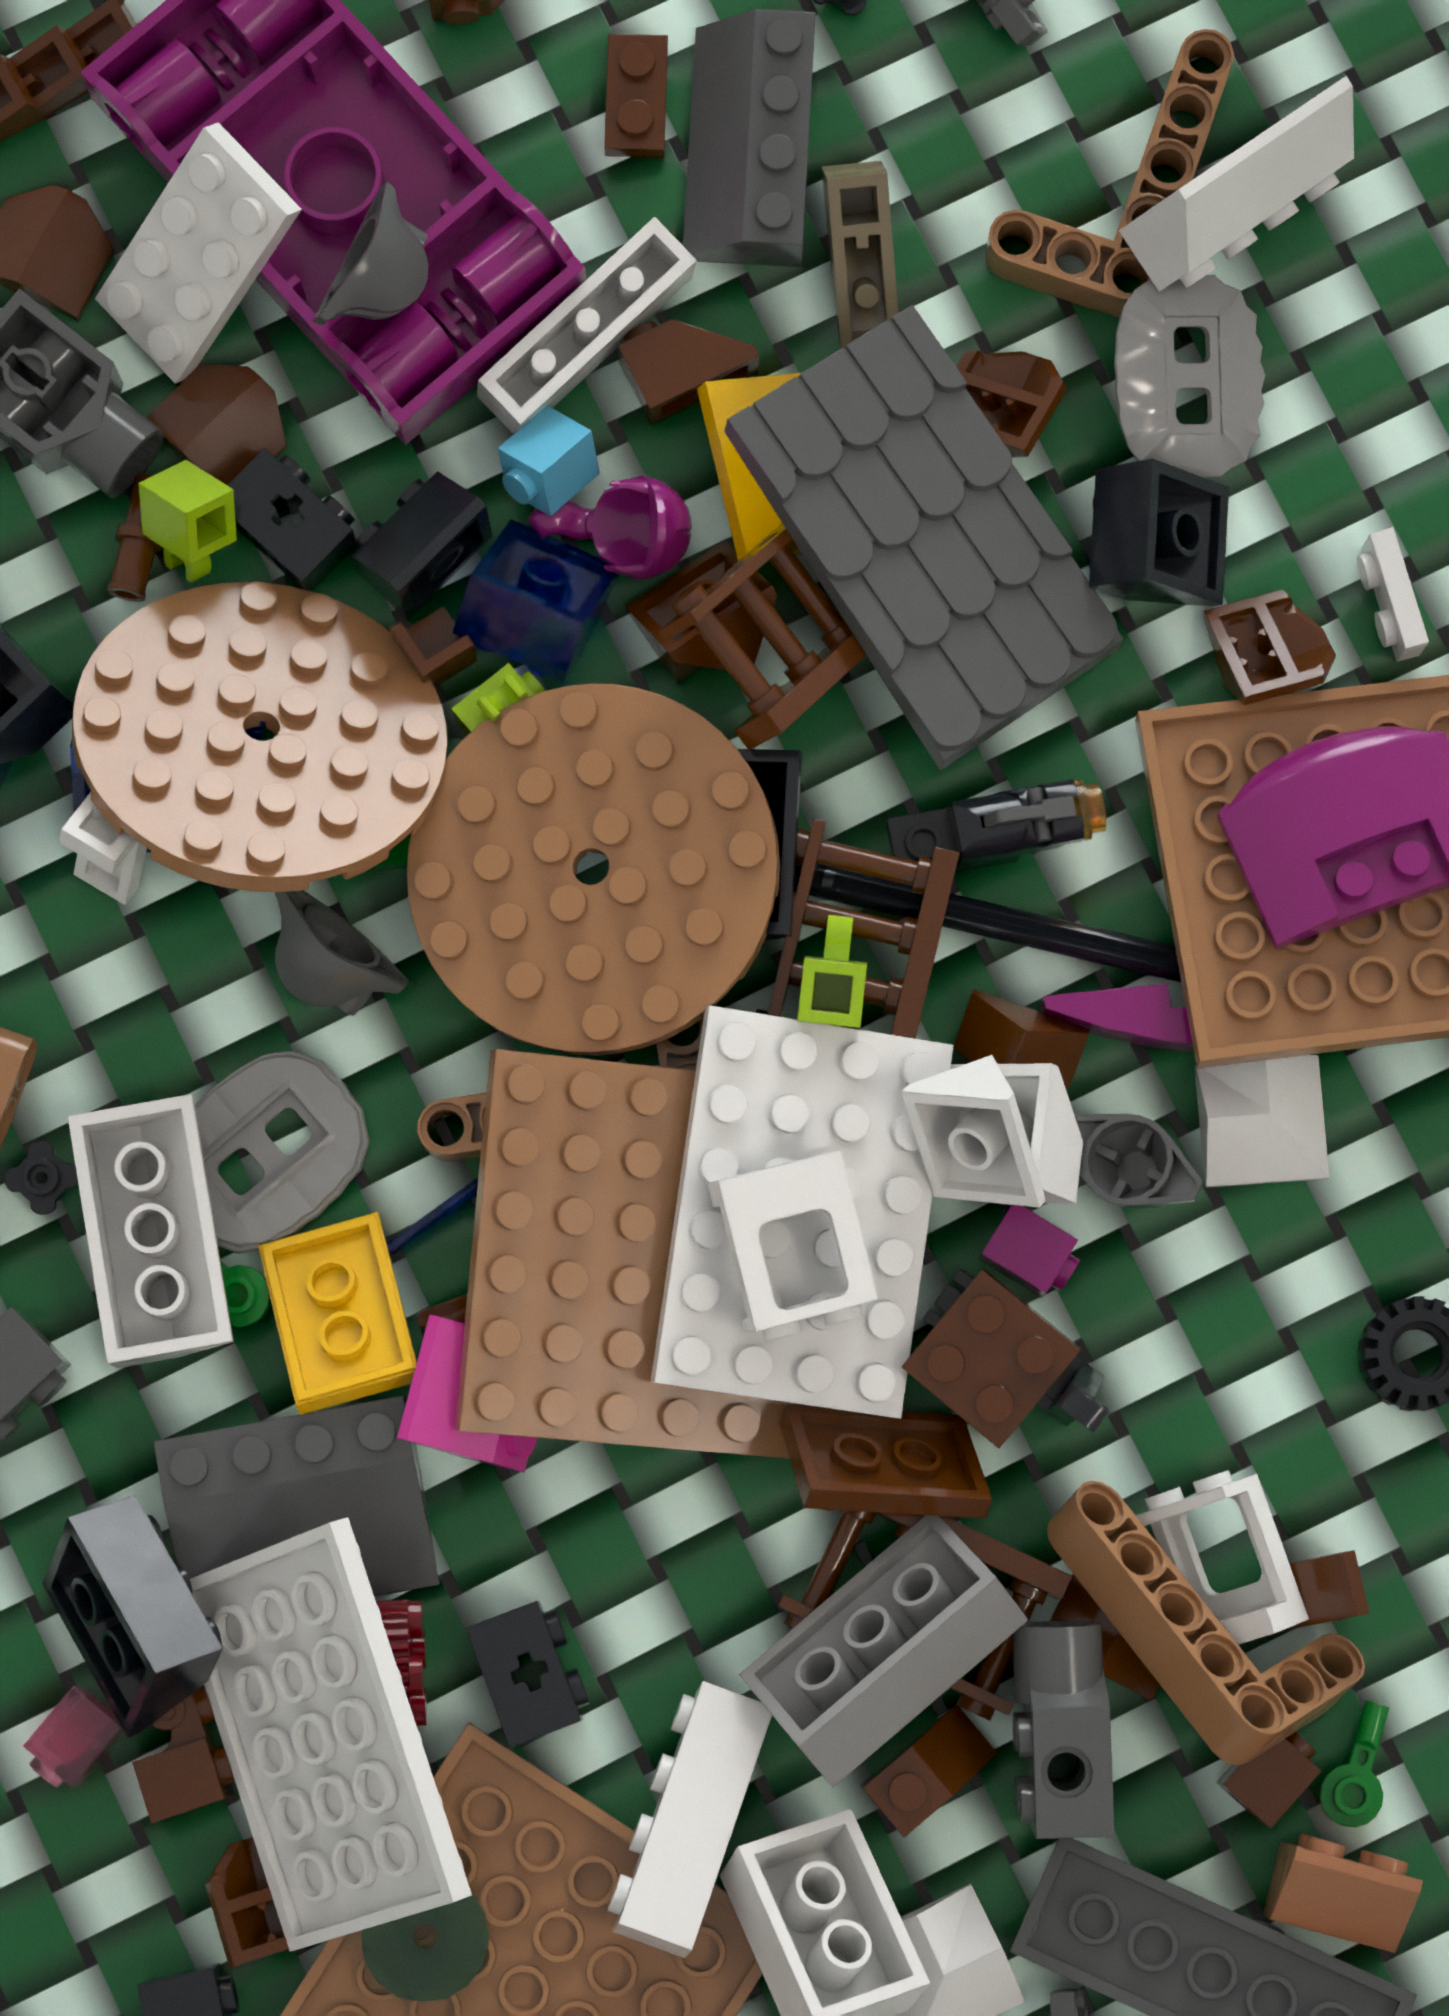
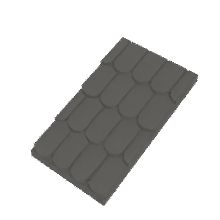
(925, 535)

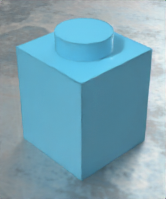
(548, 461)

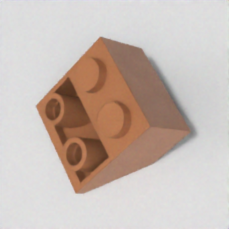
(1340, 1896)

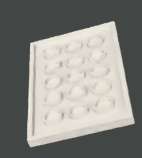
(770, 1097)
(325, 1740)

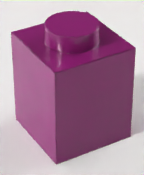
(1031, 1251)

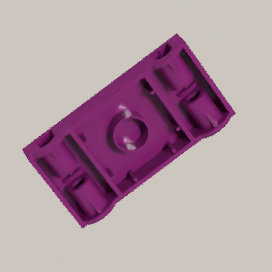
(330, 127)

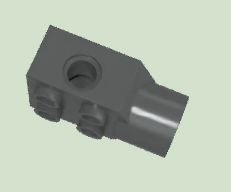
(66, 402)
(1067, 1711)

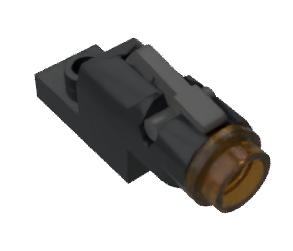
(1002, 824)

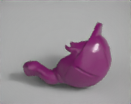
(635, 526)

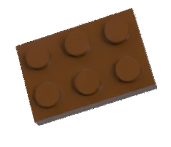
(884, 1462)

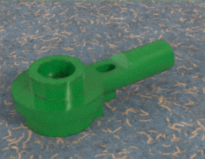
(245, 1294)
(1351, 1790)

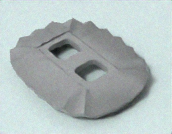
(1152, 376)
(294, 1185)

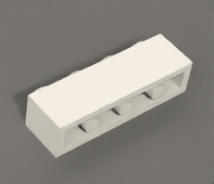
(587, 326)
(692, 1819)

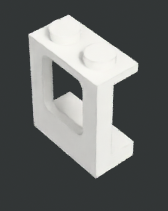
(782, 1192)
(1250, 1609)

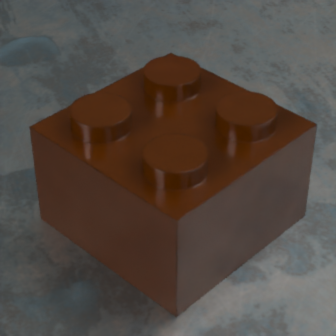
(991, 1358)

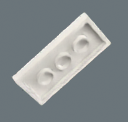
(197, 252)

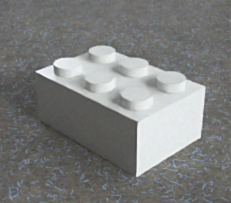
(824, 1922)

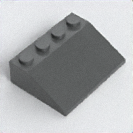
(287, 1475)

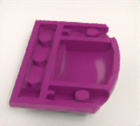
(1343, 829)

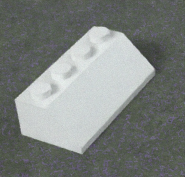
(1246, 189)
(150, 1231)

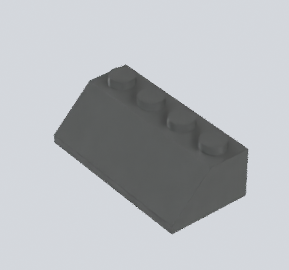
(749, 139)

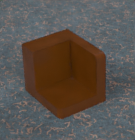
(433, 648)

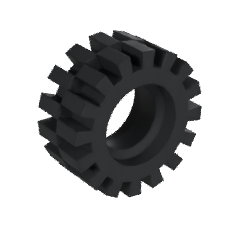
(1379, 1360)

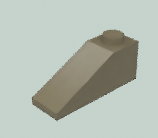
(860, 247)

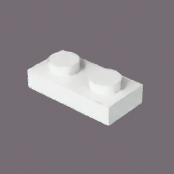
(1399, 617)

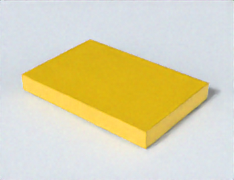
(746, 506)
(338, 1313)

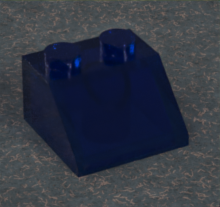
(534, 600)

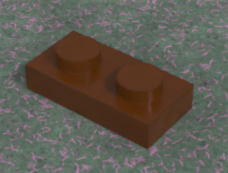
(636, 95)

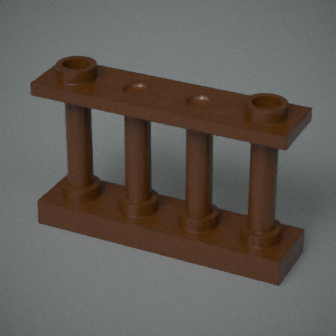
(808, 673)
(913, 937)
(1030, 1585)

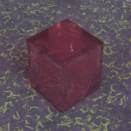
(73, 1738)

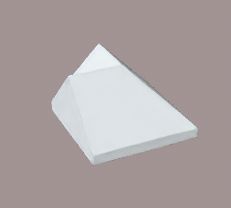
(1262, 1122)
(973, 1136)
(961, 1959)

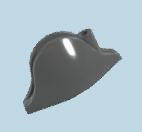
(382, 267)
(327, 958)
(1134, 1162)

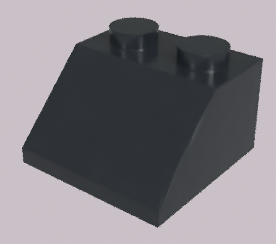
(1158, 534)
(422, 542)
(30, 702)

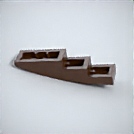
(48, 70)

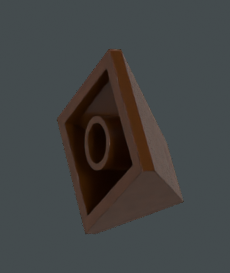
(687, 650)

